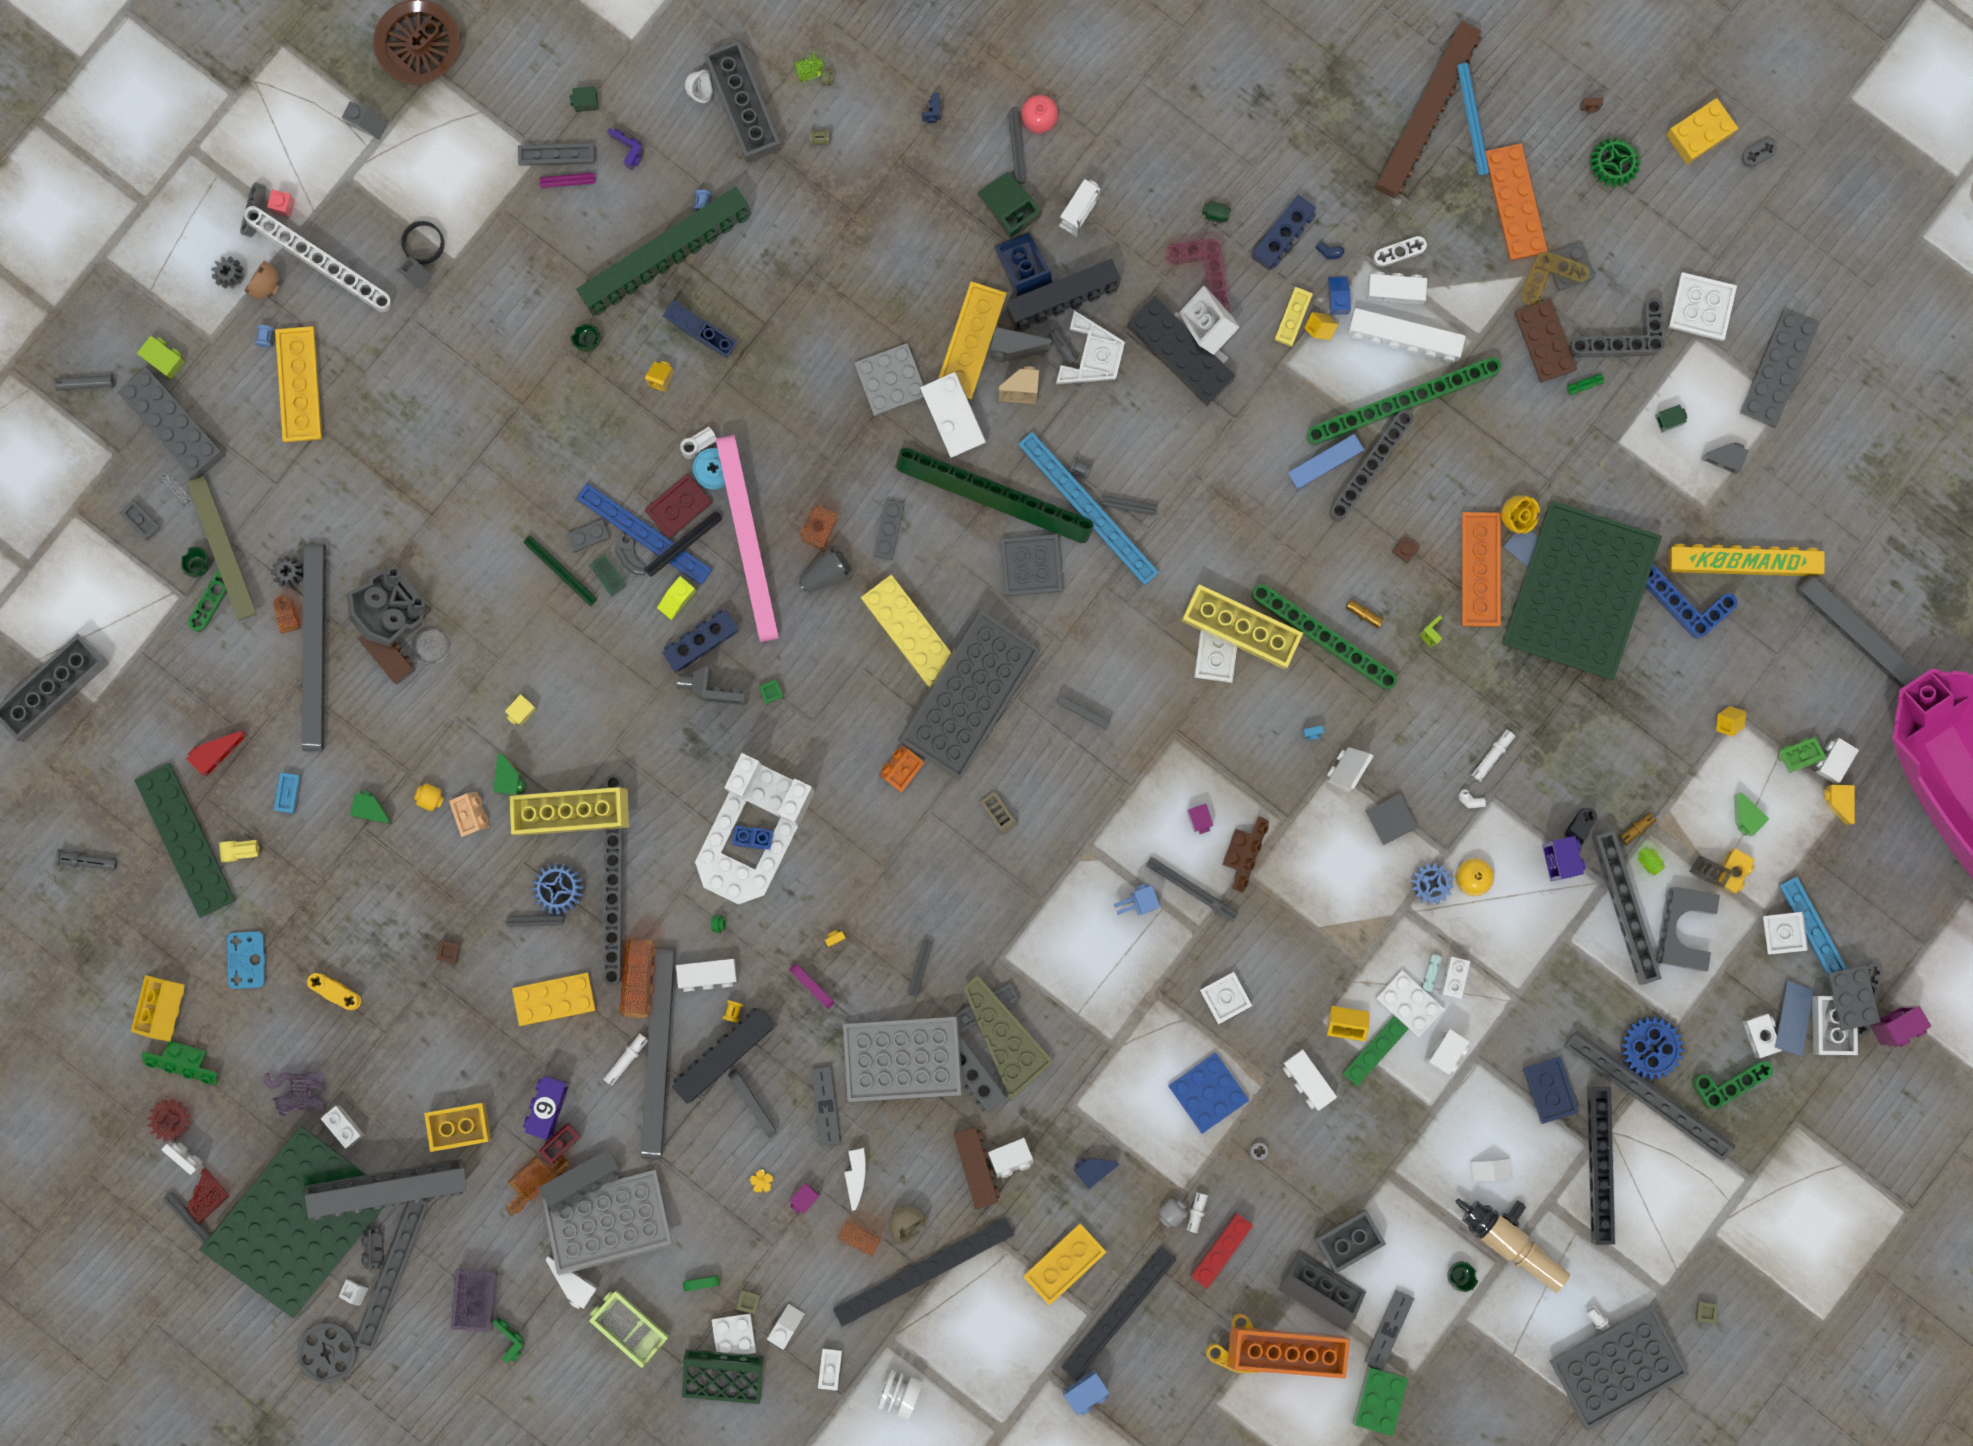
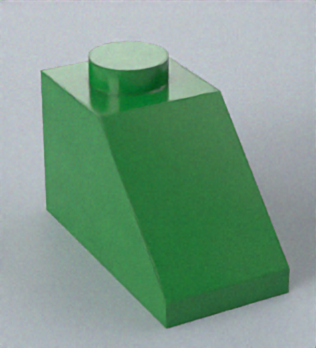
(369, 808)

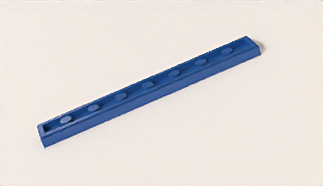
(642, 532)

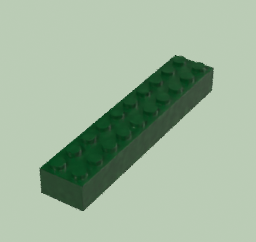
(664, 251)

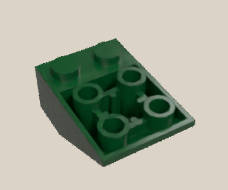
(1010, 204)

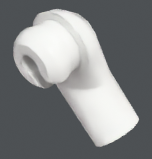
(1469, 801)

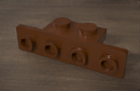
(1243, 852)

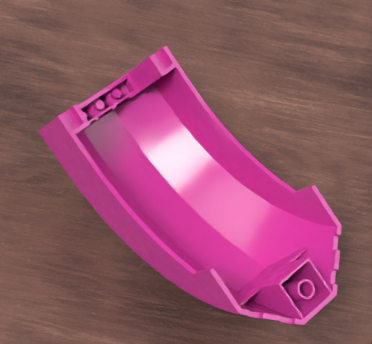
(1937, 753)

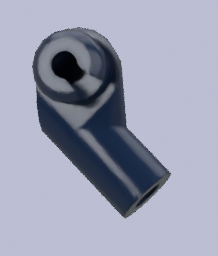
(1330, 253)

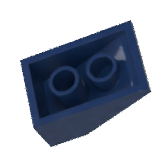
(1023, 264)

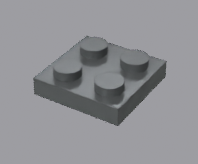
(1574, 253)

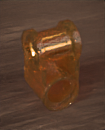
(286, 618)

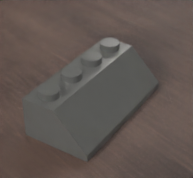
(1322, 1291)

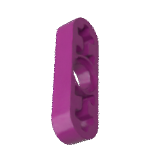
(811, 985)

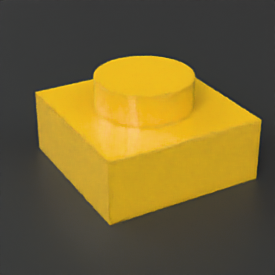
(834, 938)

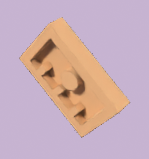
(469, 813)

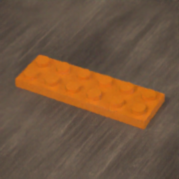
(1515, 202)
(1480, 569)

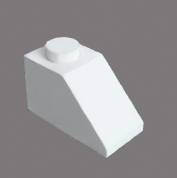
(785, 1326)

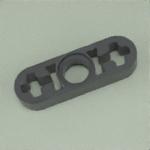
(255, 199)

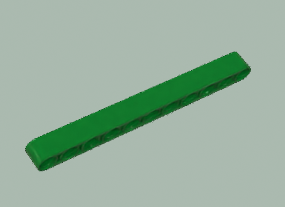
(1411, 396)

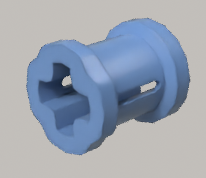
(702, 199)
(264, 336)

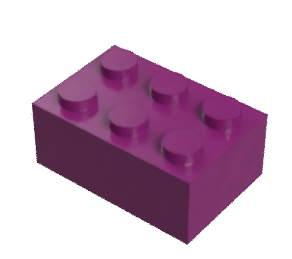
(1901, 1026)

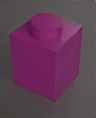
(1200, 819)
(803, 1199)

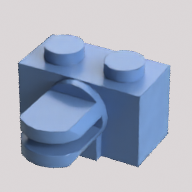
(1143, 900)

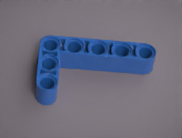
(1682, 604)

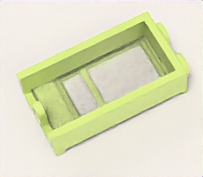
(628, 1328)

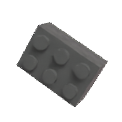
(1349, 1241)

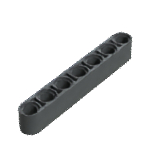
(1375, 457)

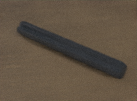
(683, 544)

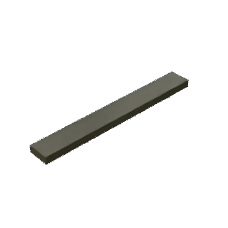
(221, 548)

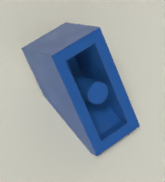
(1339, 296)

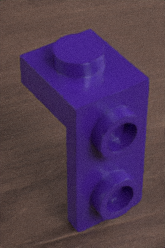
(634, 157)

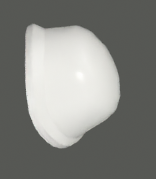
(699, 86)

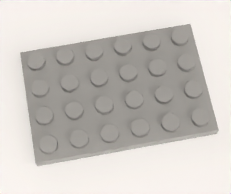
(902, 1059)
(609, 1224)

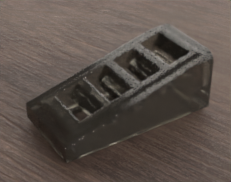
(1698, 866)

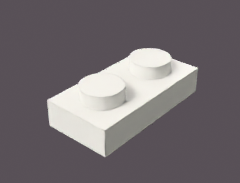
(830, 1369)

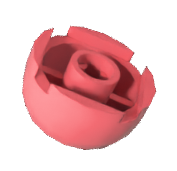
(1039, 114)

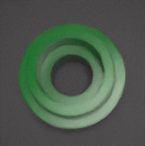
(718, 924)

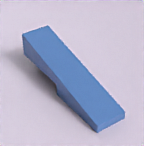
(1326, 461)

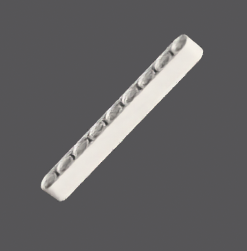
(312, 251)

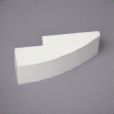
(856, 1177)

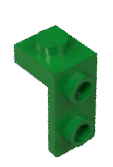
(514, 1352)

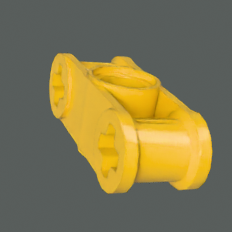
(334, 991)

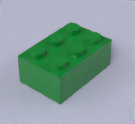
(1380, 1400)

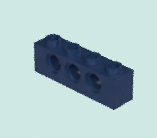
(1298, 207)
(679, 662)

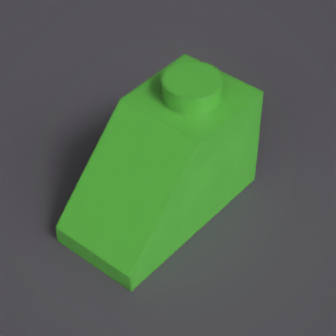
(1748, 815)

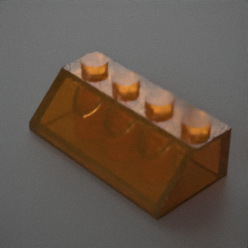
(636, 978)

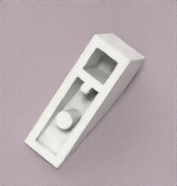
(574, 1286)

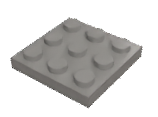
(890, 379)

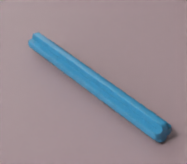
(1473, 118)

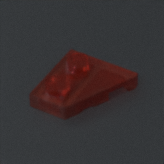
(206, 1196)

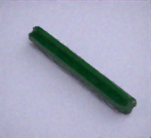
(564, 574)

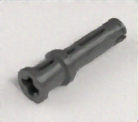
(76, 859)

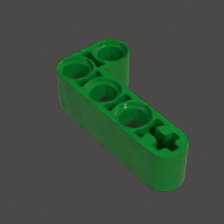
(1735, 1081)

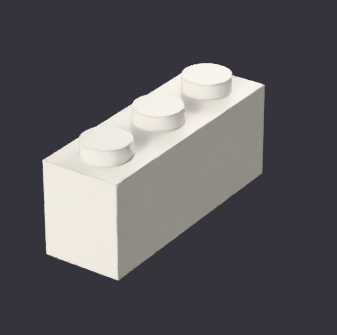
(1397, 288)
(706, 974)
(1308, 1080)

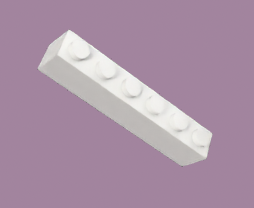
(1406, 335)

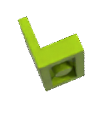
(1429, 635)

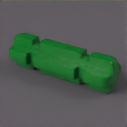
(1585, 384)

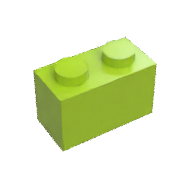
(161, 357)

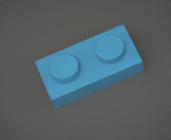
(287, 792)

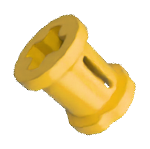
(737, 1006)

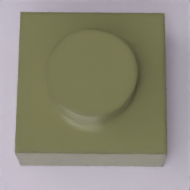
(748, 1302)
(1707, 1312)

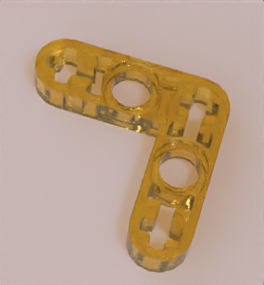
(1551, 267)

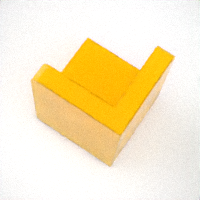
(1321, 326)
(1731, 721)

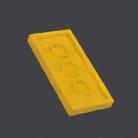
(553, 999)
(1064, 1264)

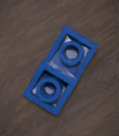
(752, 838)

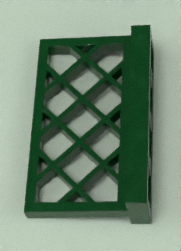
(727, 1362)

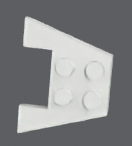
(1100, 355)

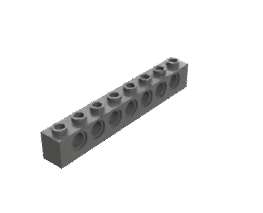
(1626, 908)

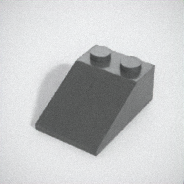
(1013, 345)

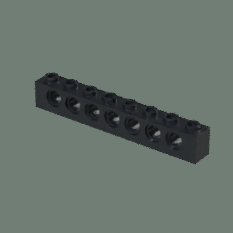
(1601, 1165)

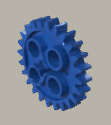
(1663, 1062)

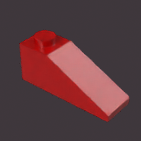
(211, 754)

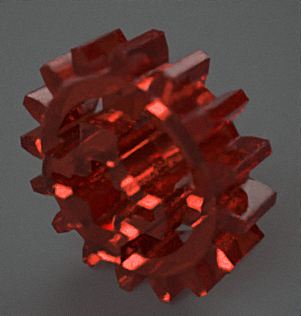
(166, 1113)

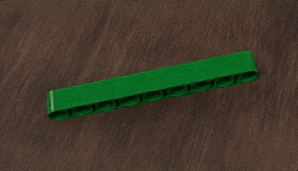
(1345, 657)

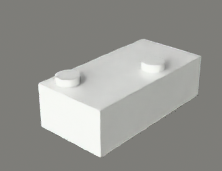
(953, 414)

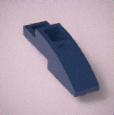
(699, 329)

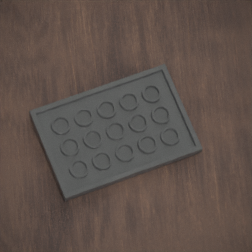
(1619, 1367)

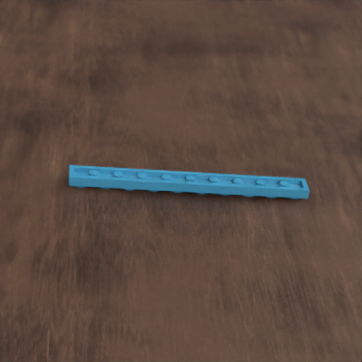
(1088, 508)

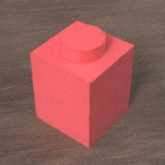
(280, 203)

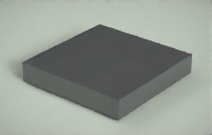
(1391, 819)

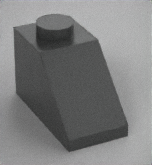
(364, 120)
(1728, 457)

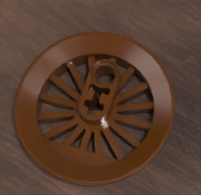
(396, 66)

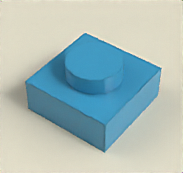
(1313, 733)

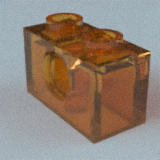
(819, 539)

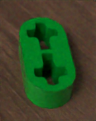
(701, 1283)

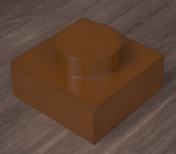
(1591, 105)
(1406, 549)
(448, 952)

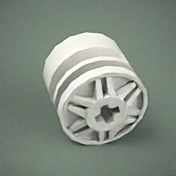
(899, 1394)

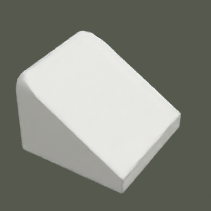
(353, 1292)

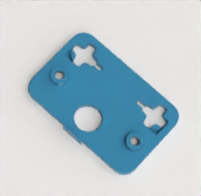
(240, 960)

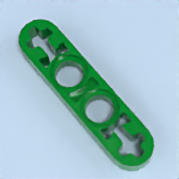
(207, 596)

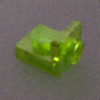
(808, 68)

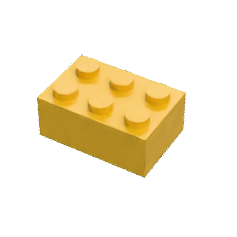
(1702, 131)
(457, 1127)

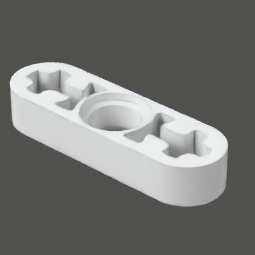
(1385, 251)

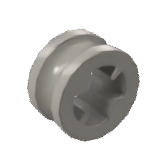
(1262, 1156)

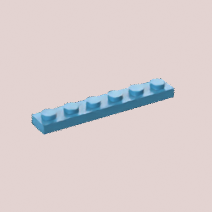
(1815, 930)

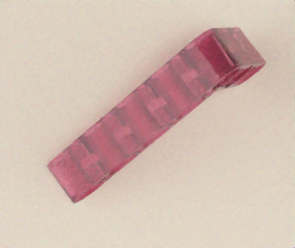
(1208, 259)

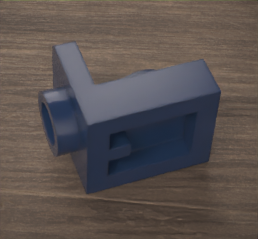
(934, 105)

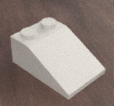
(1208, 320)
(1349, 769)

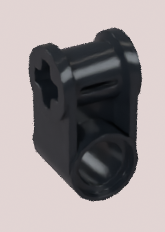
(1579, 826)

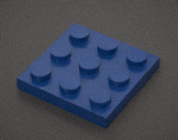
(1208, 1093)

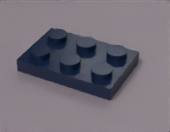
(1550, 1090)

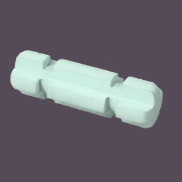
(1432, 972)

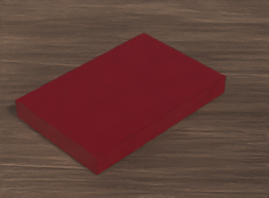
(678, 506)

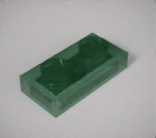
(608, 575)

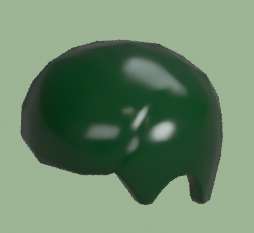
(586, 338)
(195, 562)
(1462, 1276)

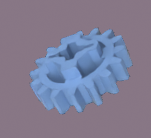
(1438, 873)

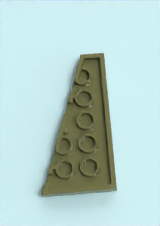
(1010, 1044)

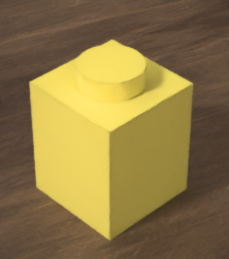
(520, 710)

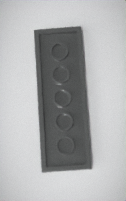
(1779, 368)

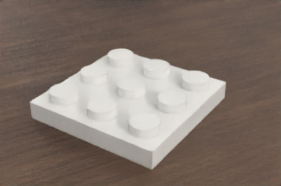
(1702, 306)

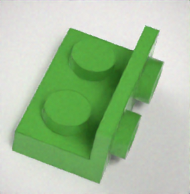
(1801, 755)

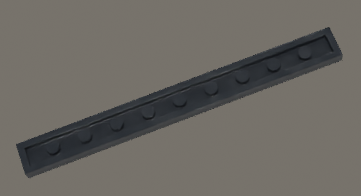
(923, 1271)

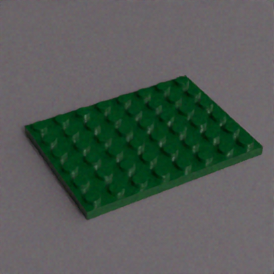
(1582, 590)
(268, 1231)

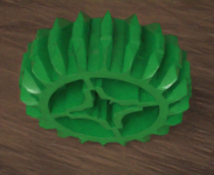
(1612, 147)

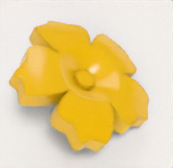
(761, 1181)

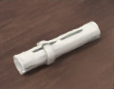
(1490, 759)
(627, 1057)

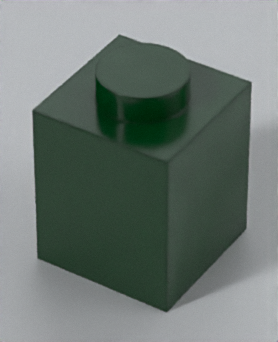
(584, 99)
(1671, 418)

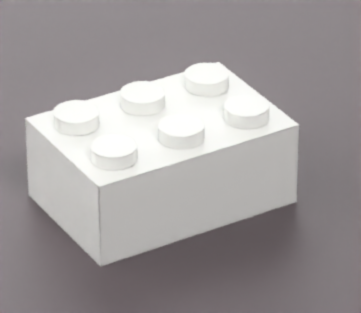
(1827, 1035)

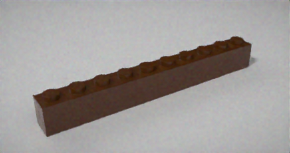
(1427, 110)

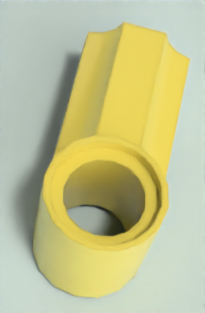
(233, 850)

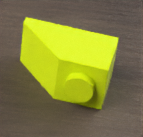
(676, 598)

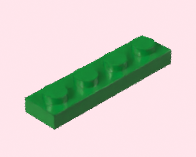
(1375, 1051)

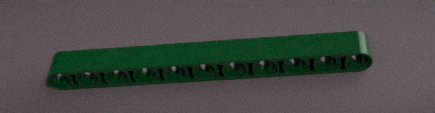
(994, 495)

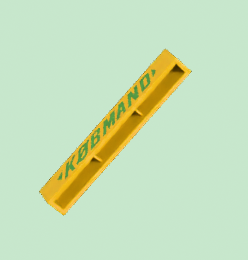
(1745, 561)

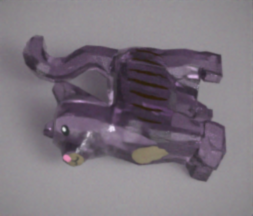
(300, 1091)

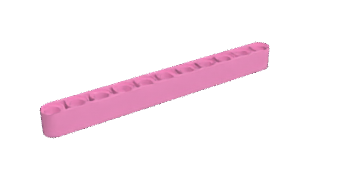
(747, 538)

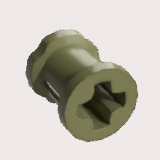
(813, 140)

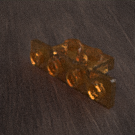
(530, 1178)

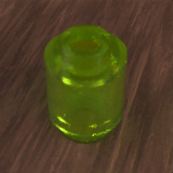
(1651, 861)

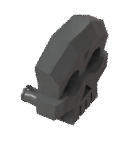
(374, 617)

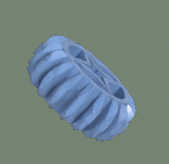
(559, 879)

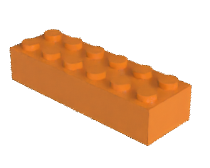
(1288, 1352)

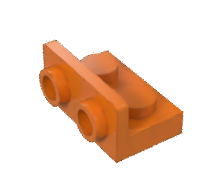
(901, 768)

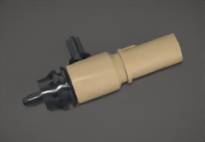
(1511, 1242)

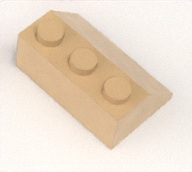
(1020, 387)

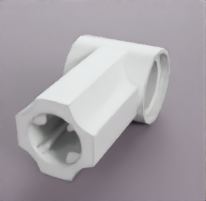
(700, 441)

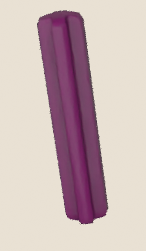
(567, 180)

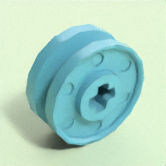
(706, 478)

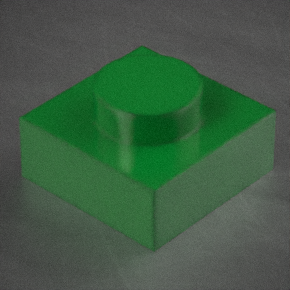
(771, 691)

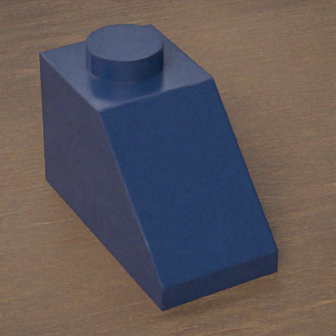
(1093, 1170)

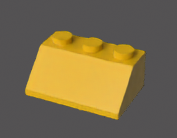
(157, 1008)

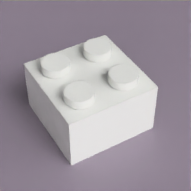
(1447, 1051)

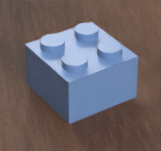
(1086, 1392)

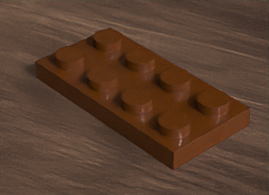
(1545, 341)

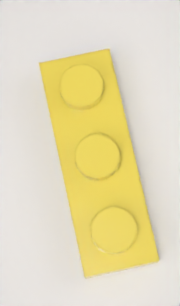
(1293, 316)

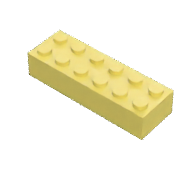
(1241, 626)
(907, 628)
(569, 811)

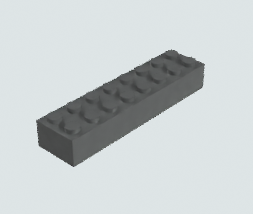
(385, 1188)

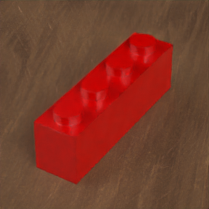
(1221, 1250)

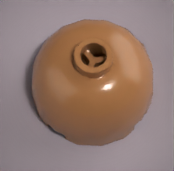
(263, 281)

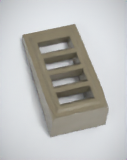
(1008, 825)

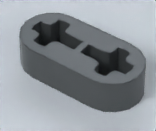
(1760, 156)

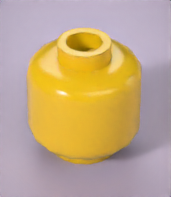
(428, 797)

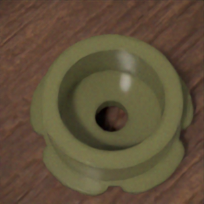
(827, 77)

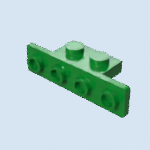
(181, 1060)

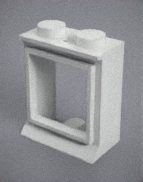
(1080, 206)

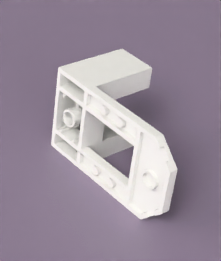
(770, 792)

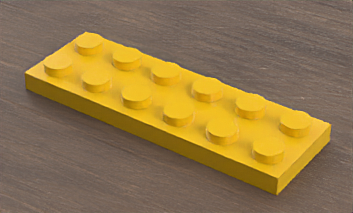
(973, 335)
(298, 384)

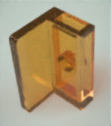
(859, 1238)

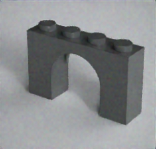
(1672, 950)

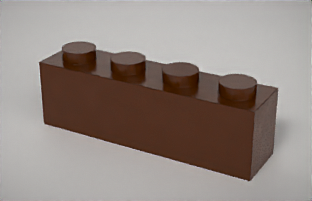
(975, 1167)

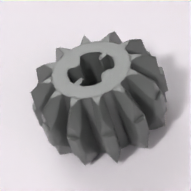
(221, 270)
(283, 567)

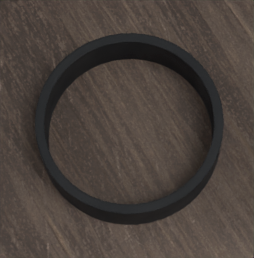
(417, 224)

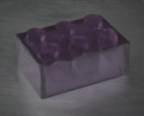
(473, 1300)

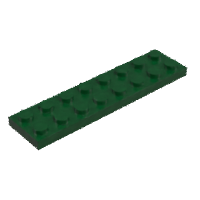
(185, 840)

